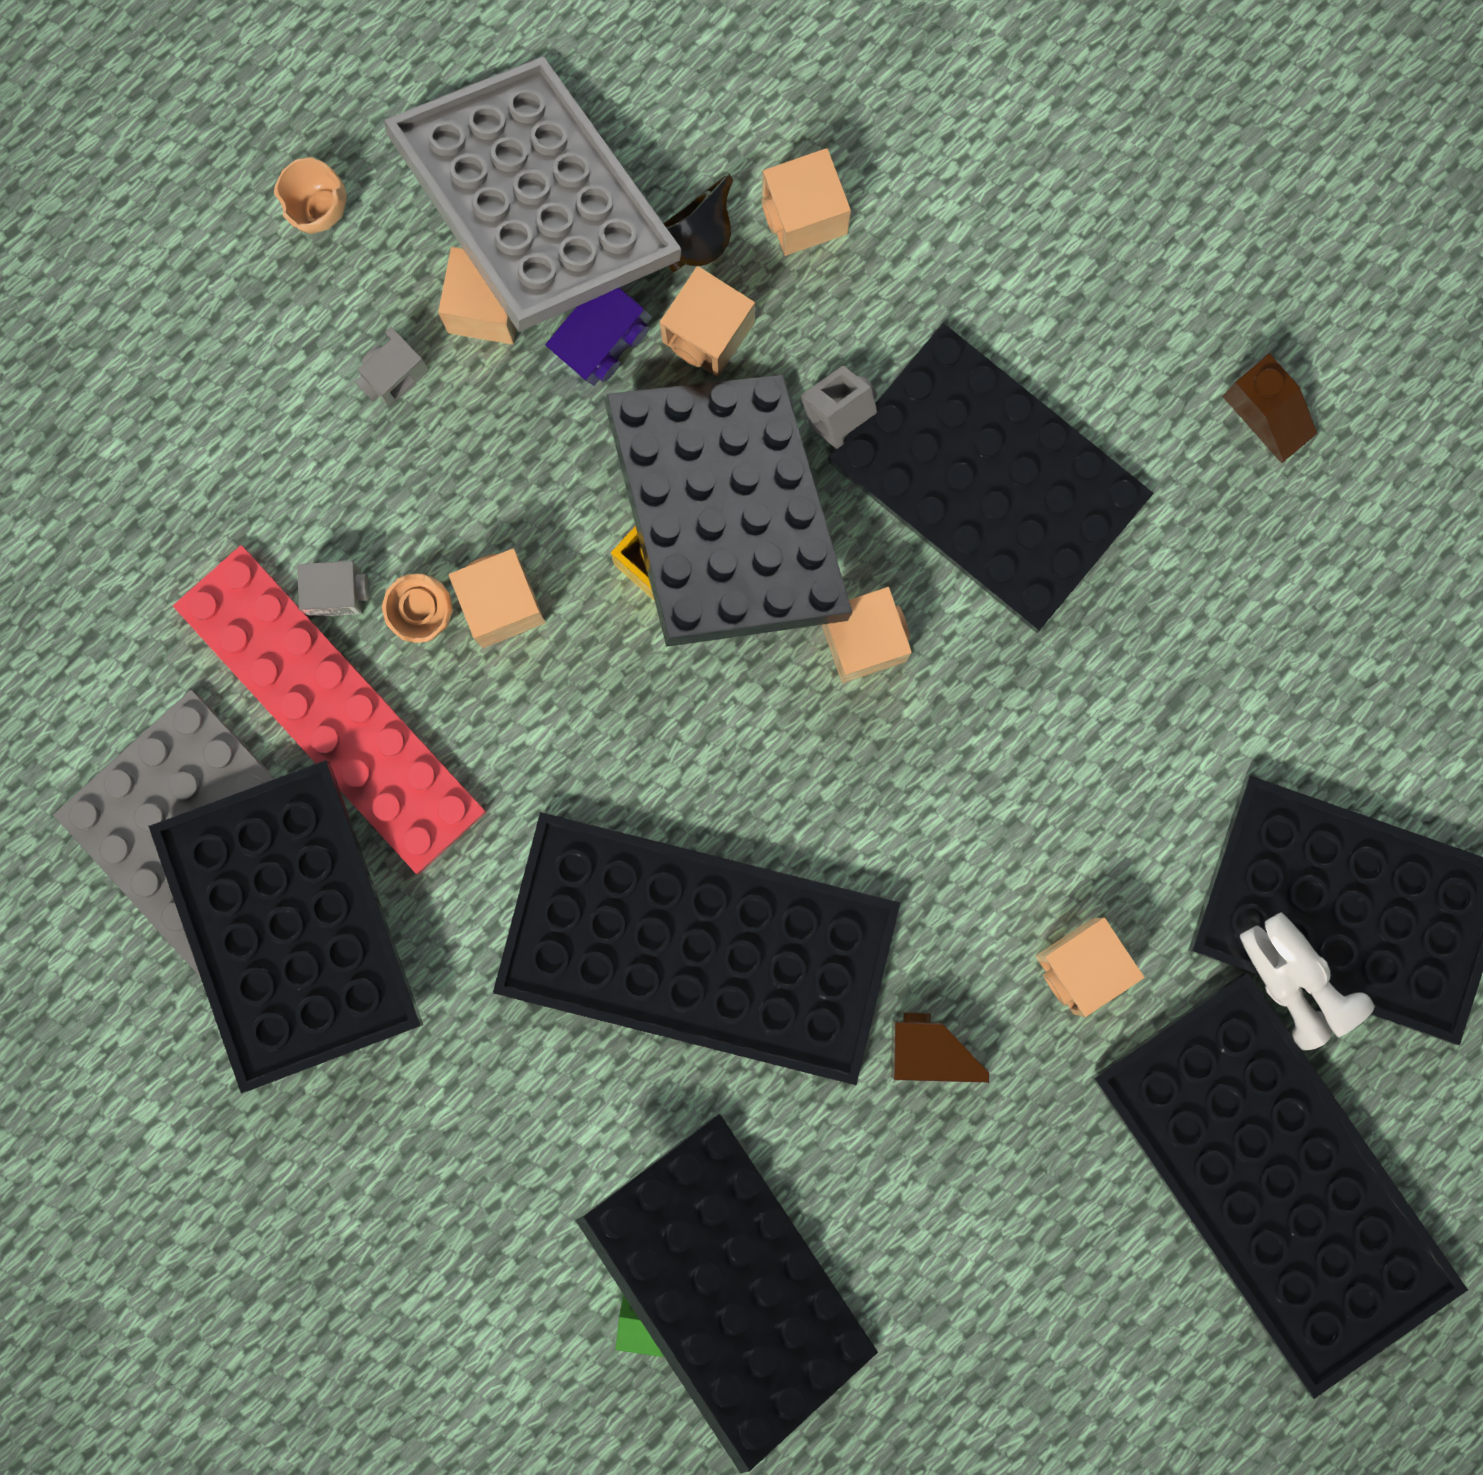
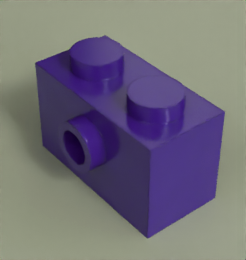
(598, 335)

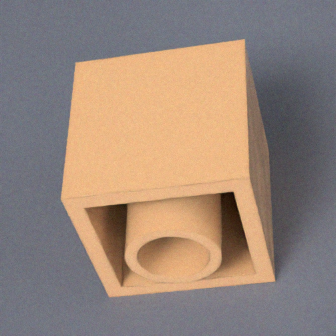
(805, 202)
(469, 305)
(707, 322)
(496, 598)
(871, 638)
(1088, 967)

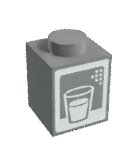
(331, 588)

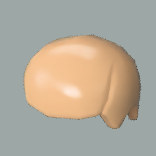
(311, 195)
(417, 607)

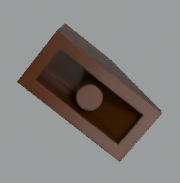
(1272, 407)
(931, 1052)

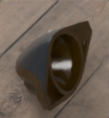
(702, 226)

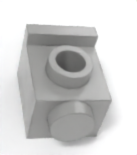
(390, 369)
(839, 405)

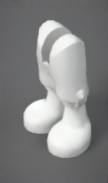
(1287, 964)

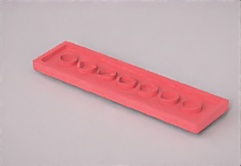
(329, 709)

